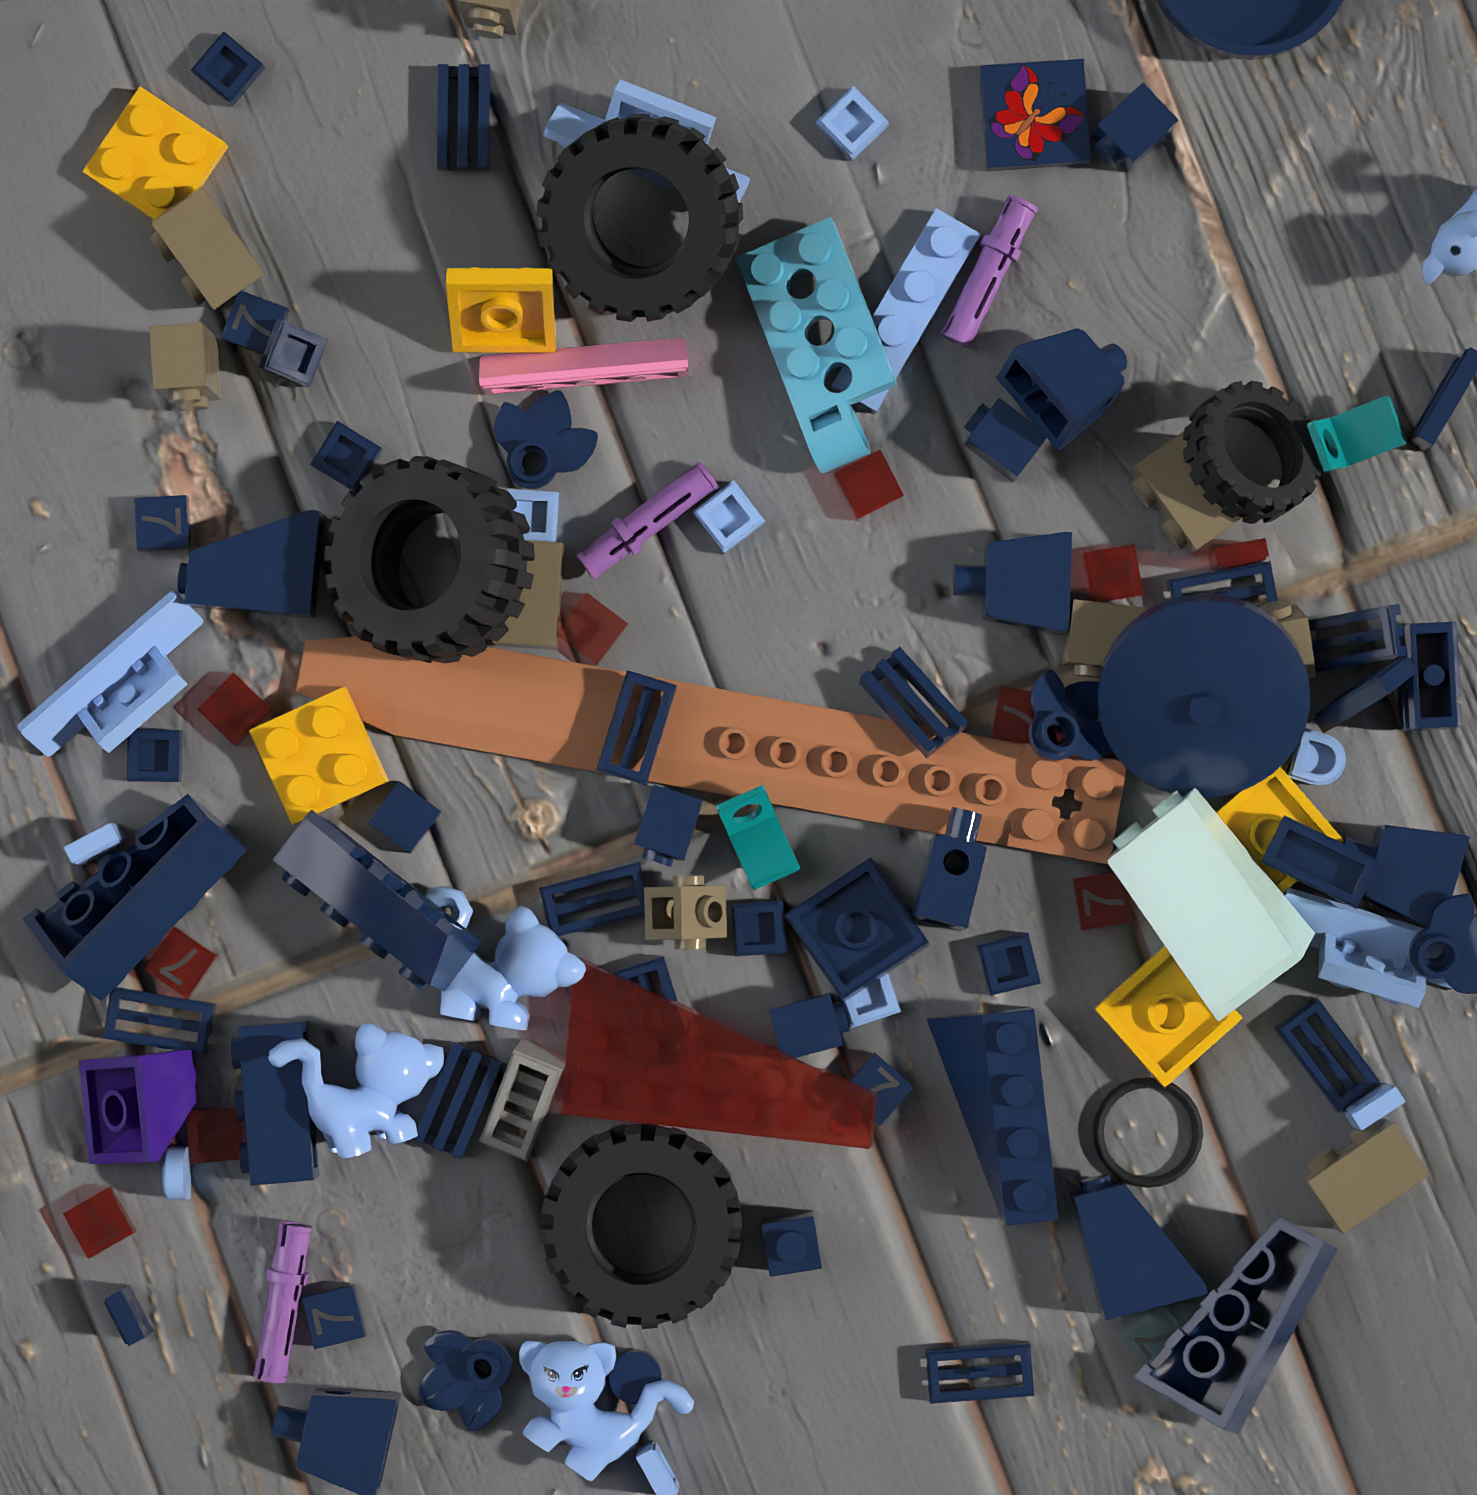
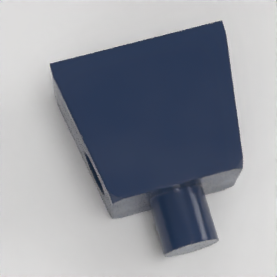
(1064, 382)
(1022, 582)
(1414, 870)
(946, 897)
(342, 1436)

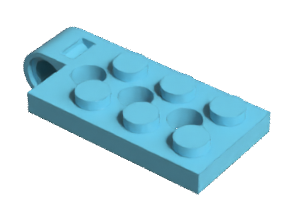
(824, 416)

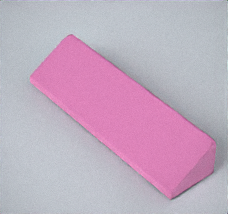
(584, 366)

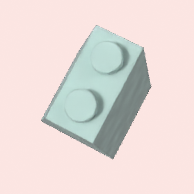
(1209, 902)

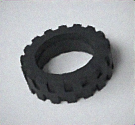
(1220, 477)

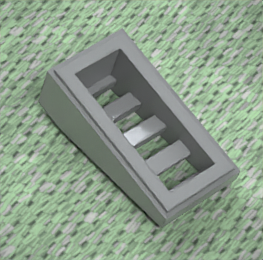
(541, 1060)

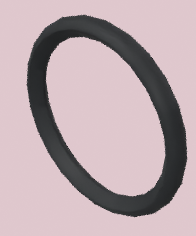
(1114, 1168)

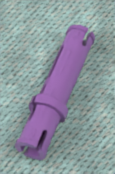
(998, 252)
(646, 520)
(281, 1312)

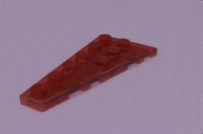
(676, 1067)

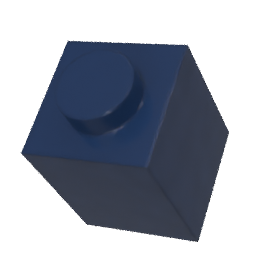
(1133, 129)
(1003, 438)
(667, 825)
(809, 1025)
(791, 1243)

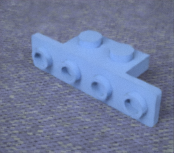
(628, 99)
(119, 684)
(1364, 949)

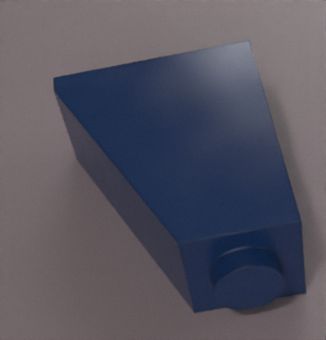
(259, 570)
(1128, 1252)

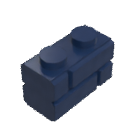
(1431, 694)

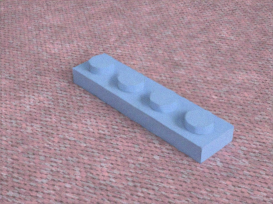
(916, 294)

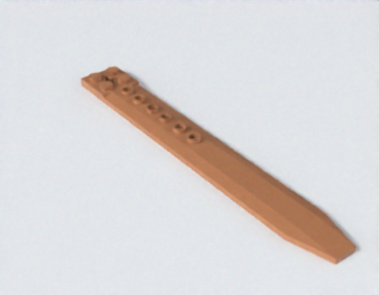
(728, 744)

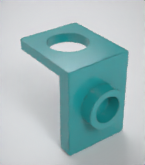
(1357, 434)
(758, 838)

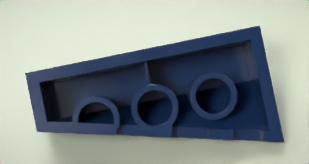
(135, 896)
(376, 901)
(1000, 1094)
(1241, 1329)

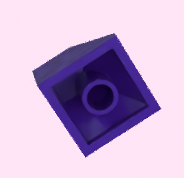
(135, 1104)

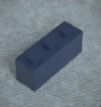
(274, 1107)

